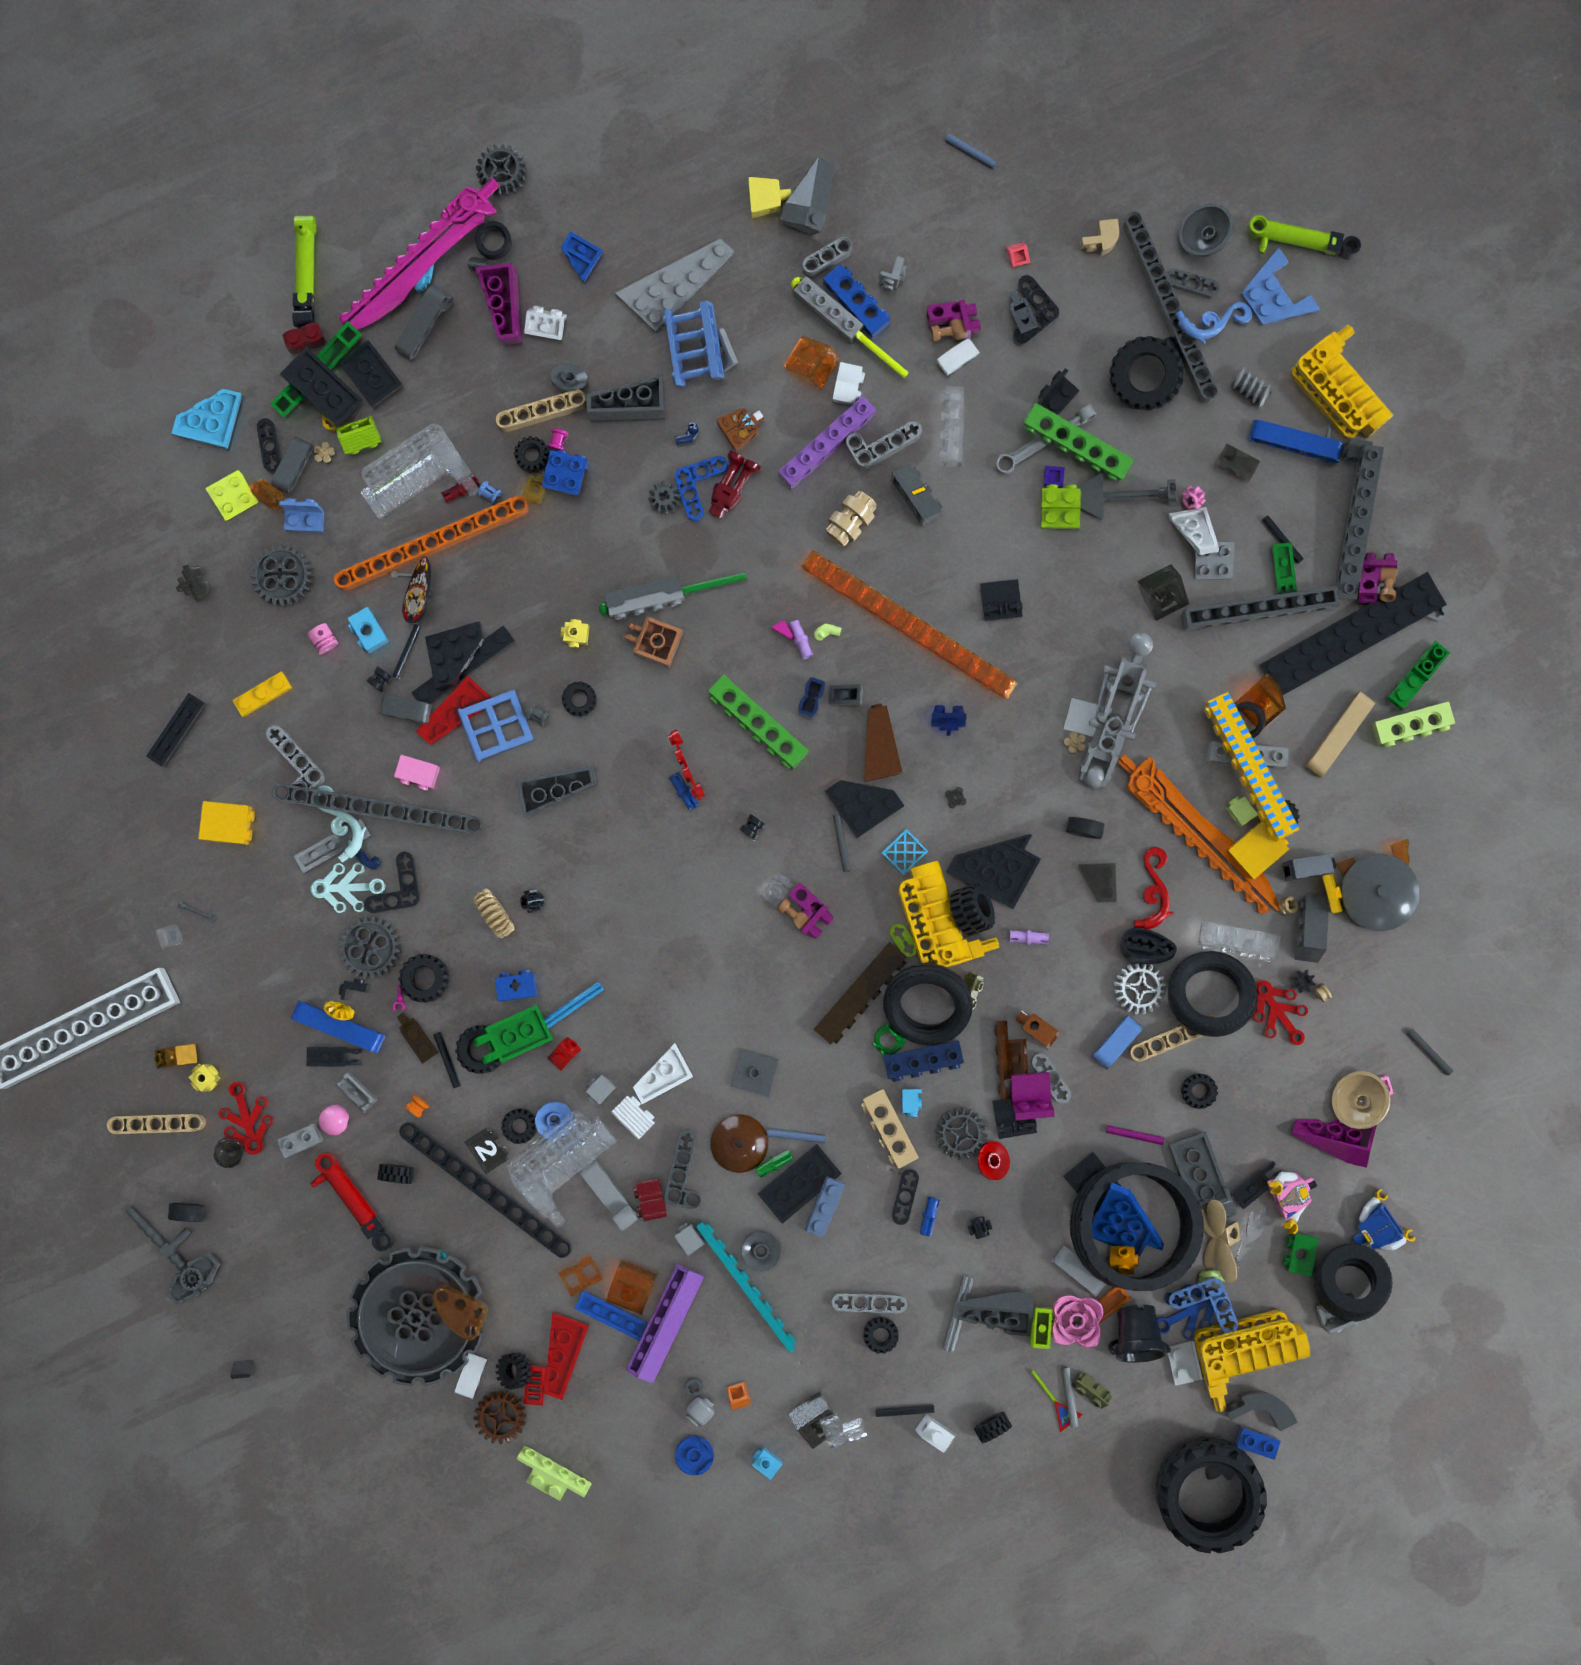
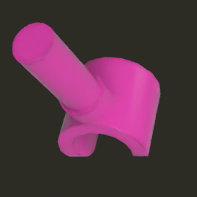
(399, 999)

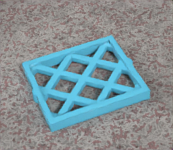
(894, 862)

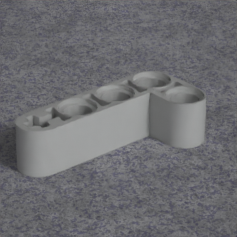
(885, 442)
(294, 757)
(610, 1195)

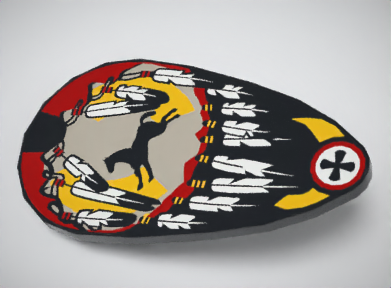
(418, 592)

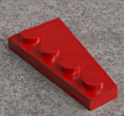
(564, 1347)

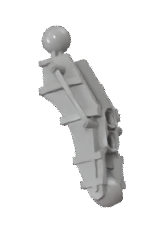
(1094, 775)

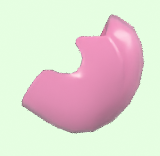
(333, 1120)

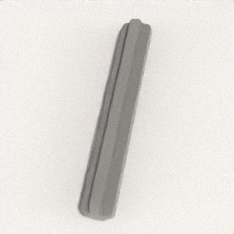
(955, 1324)

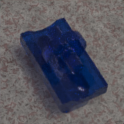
(948, 721)

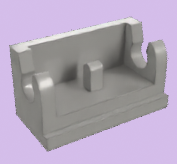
(356, 1092)

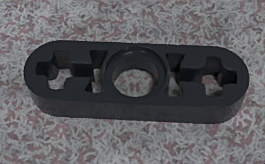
(261, 433)
(897, 1209)

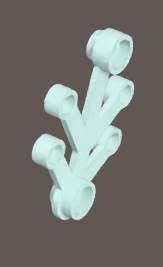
(344, 887)

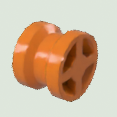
(416, 1106)

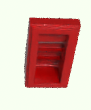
(536, 1369)

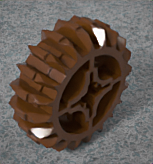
(491, 1415)

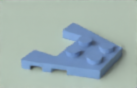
(1268, 298)

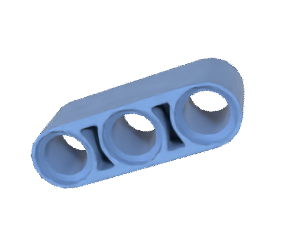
(1117, 1042)

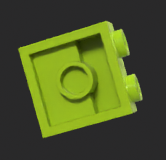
(1061, 507)

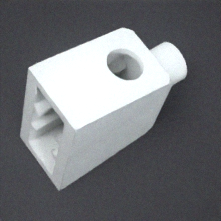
(935, 1433)

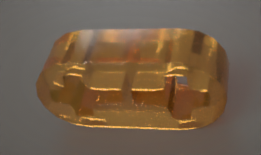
(267, 494)

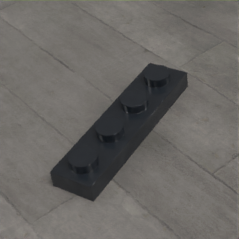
(175, 730)

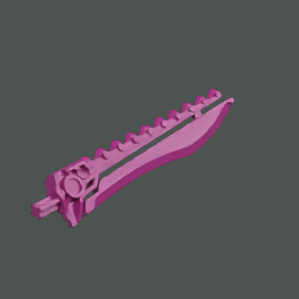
(465, 213)

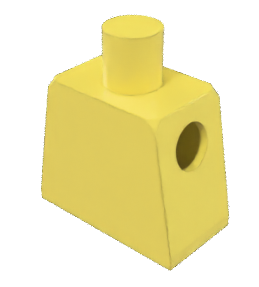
(766, 196)

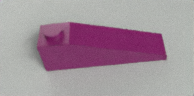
(1337, 1139)

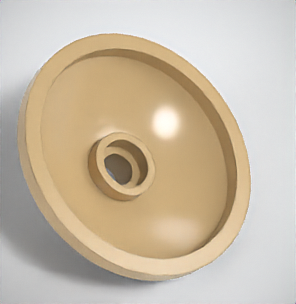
(1350, 1094)

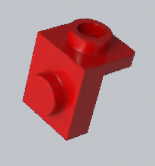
(564, 1053)

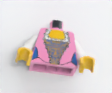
(1291, 1197)

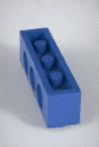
(841, 275)

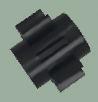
(532, 900)
(1308, 978)
(980, 1227)

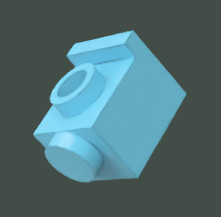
(911, 1102)

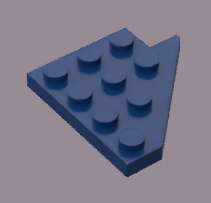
(1123, 1222)

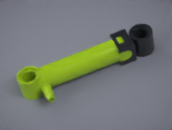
(1329, 243)
(304, 271)

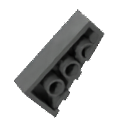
(629, 401)
(550, 788)

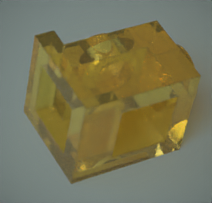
(529, 494)

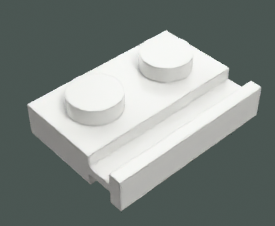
(1184, 1363)

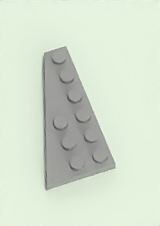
(674, 284)

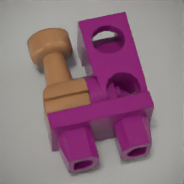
(957, 316)
(1376, 572)
(811, 911)

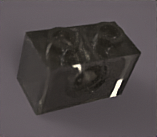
(1237, 462)

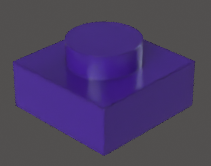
(1054, 476)

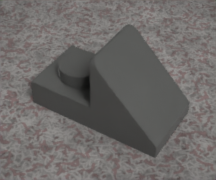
(846, 695)

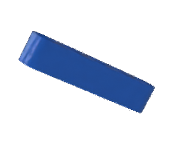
(1296, 441)
(344, 1030)

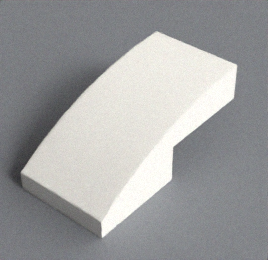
(957, 356)
(470, 1376)

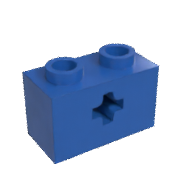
(506, 992)
(1257, 1442)

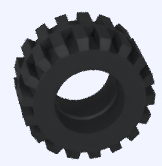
(972, 909)
(407, 978)
(464, 1055)

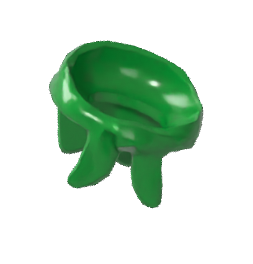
(899, 1043)

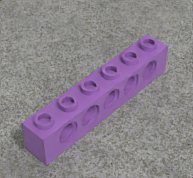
(826, 442)

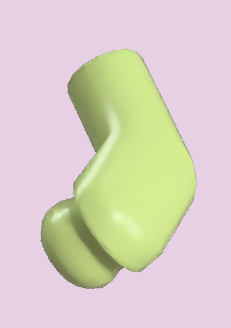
(825, 630)
(1204, 1275)

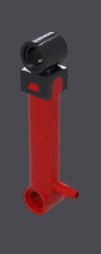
(370, 1223)

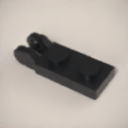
(330, 1056)
(1254, 1186)

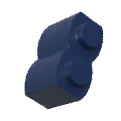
(813, 693)

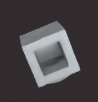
(599, 1089)

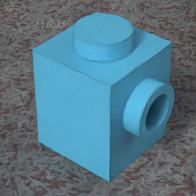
(766, 1462)

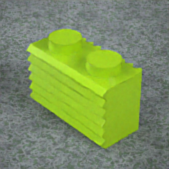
(358, 435)
(1041, 1327)

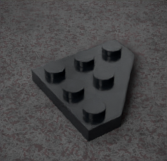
(452, 652)
(863, 804)

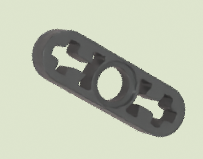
(1203, 293)

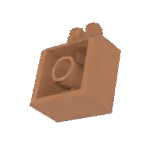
(651, 631)

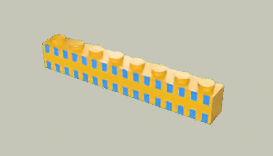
(1251, 767)

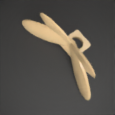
(1218, 1247)

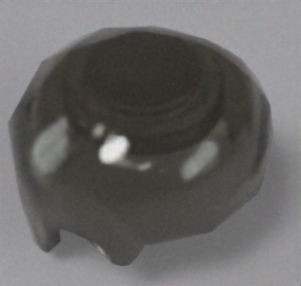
(228, 1152)

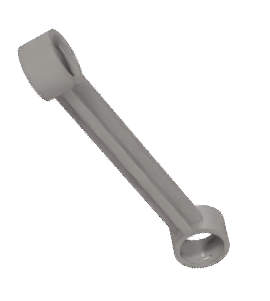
(1080, 417)

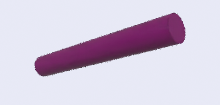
(1135, 1135)

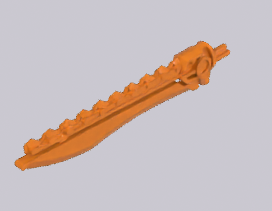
(1151, 795)

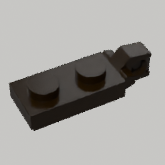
(417, 1038)

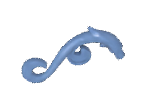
(1211, 317)

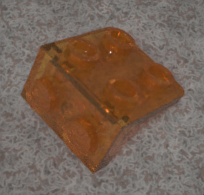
(812, 360)

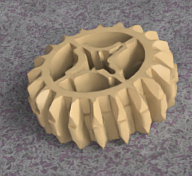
(493, 913)

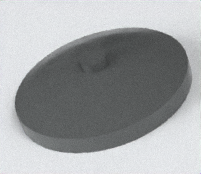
(1380, 892)

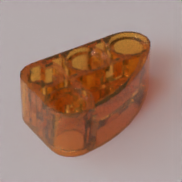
(459, 1318)

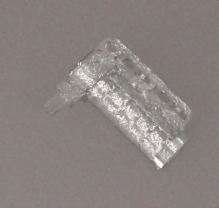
(414, 472)
(558, 1160)

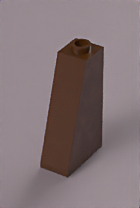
(881, 749)

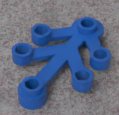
(1192, 1311)

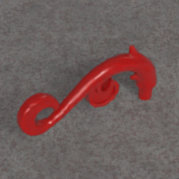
(1160, 888)

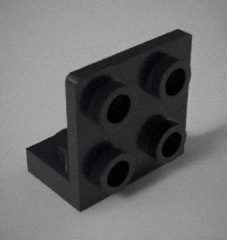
(1058, 394)

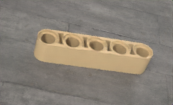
(531, 409)
(1340, 734)
(1163, 1038)
(147, 1123)

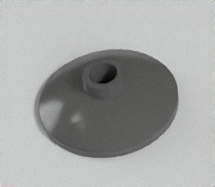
(568, 377)
(758, 1261)

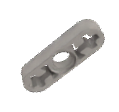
(1054, 1093)

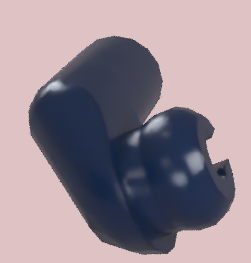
(689, 436)
(364, 860)

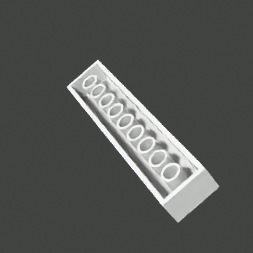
(86, 1026)

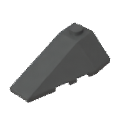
(809, 201)

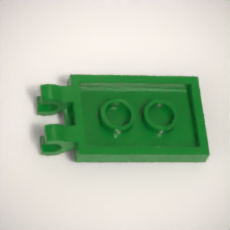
(514, 1035)

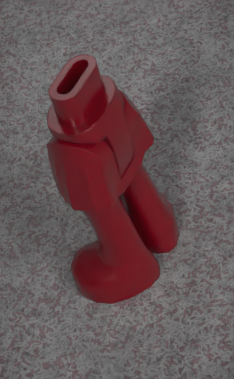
(725, 497)

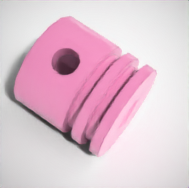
(322, 638)

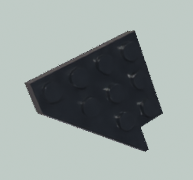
(998, 868)

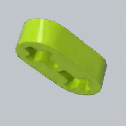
(907, 937)

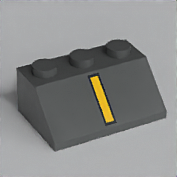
(916, 494)

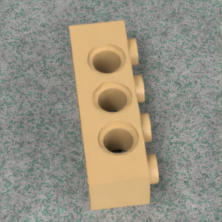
(908, 1152)

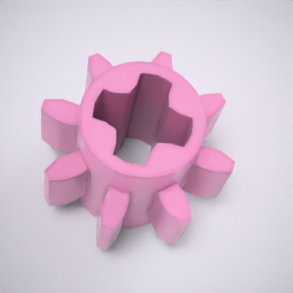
(1193, 497)

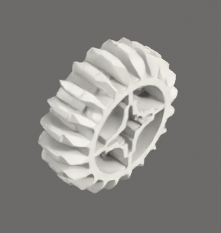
(1138, 997)

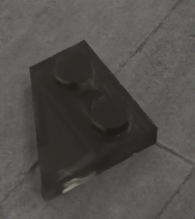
(1101, 880)

